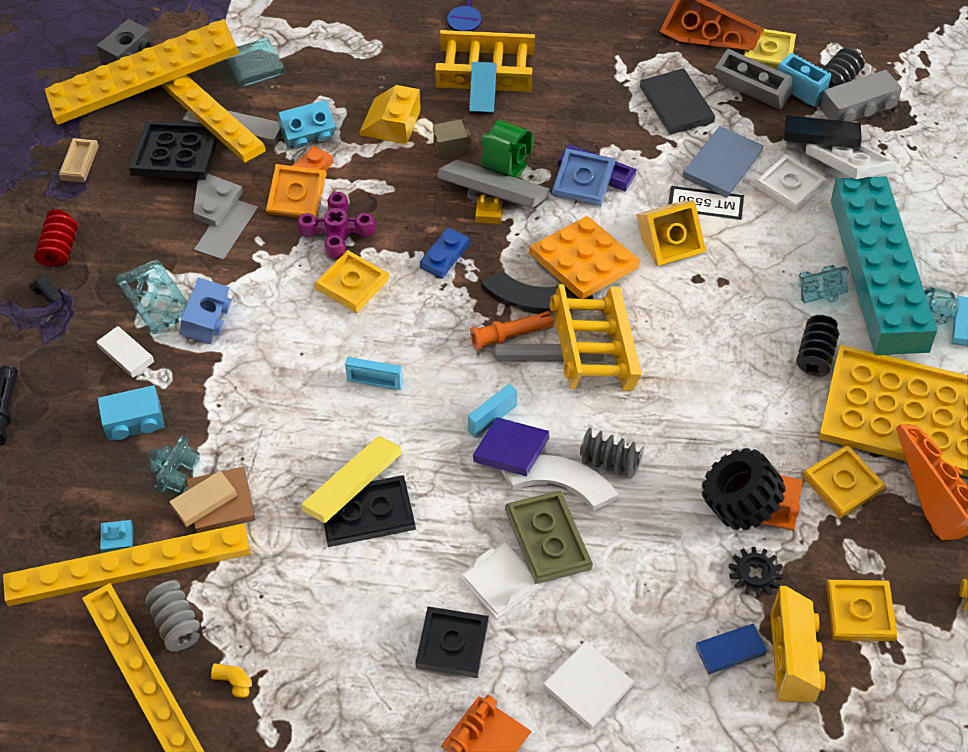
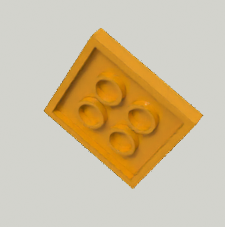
(584, 257)

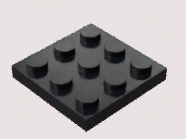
(174, 151)

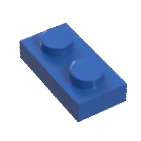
(444, 253)

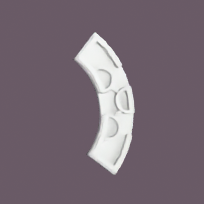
(570, 474)

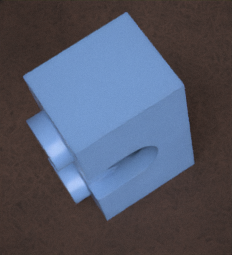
(204, 310)

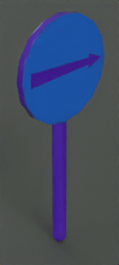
(464, 18)

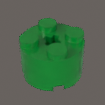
(506, 148)

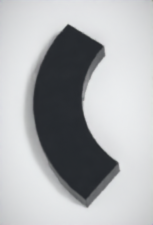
(524, 296)

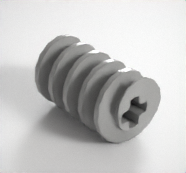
(172, 616)

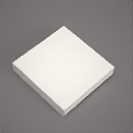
(790, 183)
(588, 685)

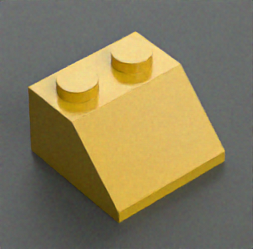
(393, 115)
(672, 232)

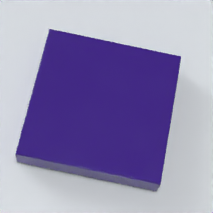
(511, 446)

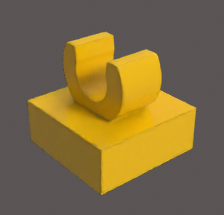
(489, 210)

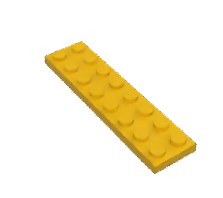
(141, 71)

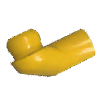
(235, 675)

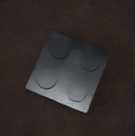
(452, 642)

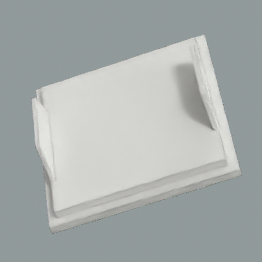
(499, 580)

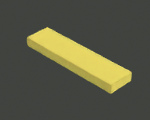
(351, 479)

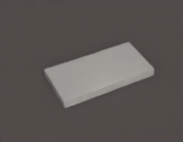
(493, 183)

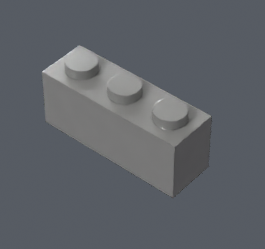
(754, 79)
(861, 97)

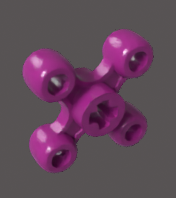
(336, 225)

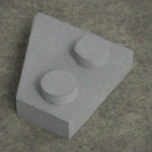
(215, 199)

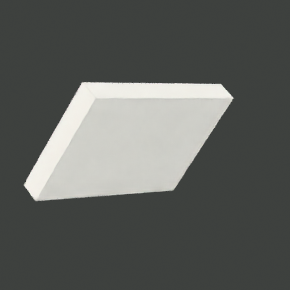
(852, 161)

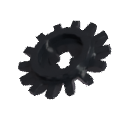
(755, 560)

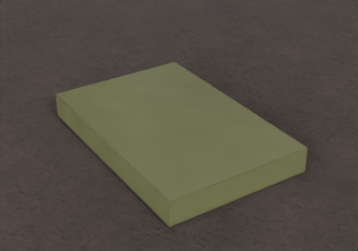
(548, 537)

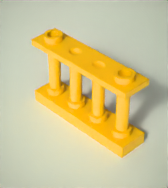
(507, 78)
(616, 325)

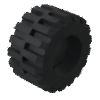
(743, 489)

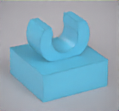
(116, 535)

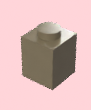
(451, 139)

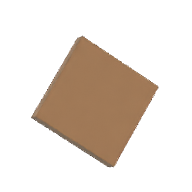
(233, 512)

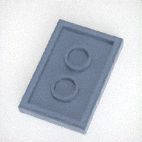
(723, 161)

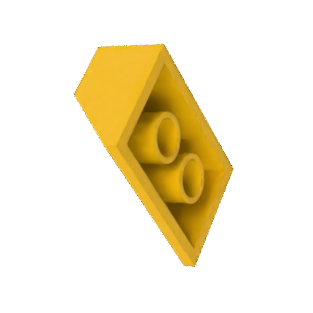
(796, 647)

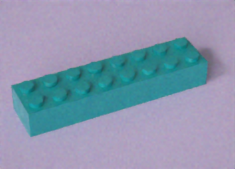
(882, 267)

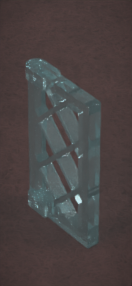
(140, 274)

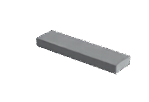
(264, 129)

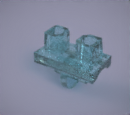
(825, 284)
(168, 475)

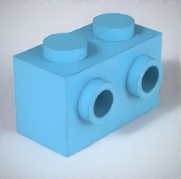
(307, 124)

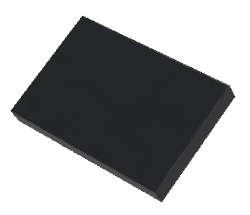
(677, 101)
(822, 131)
(374, 512)

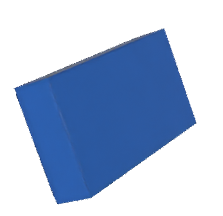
(731, 648)

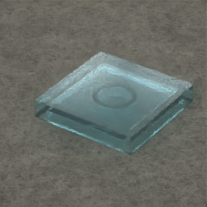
(255, 62)

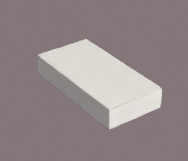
(125, 351)

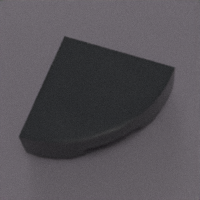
(43, 285)

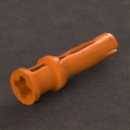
(499, 332)

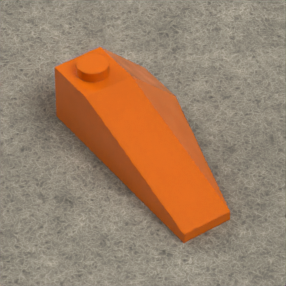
(710, 25)
(937, 484)

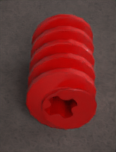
(56, 239)

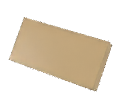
(78, 160)
(203, 498)

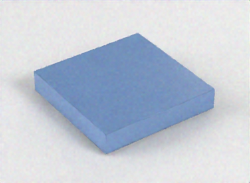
(583, 177)

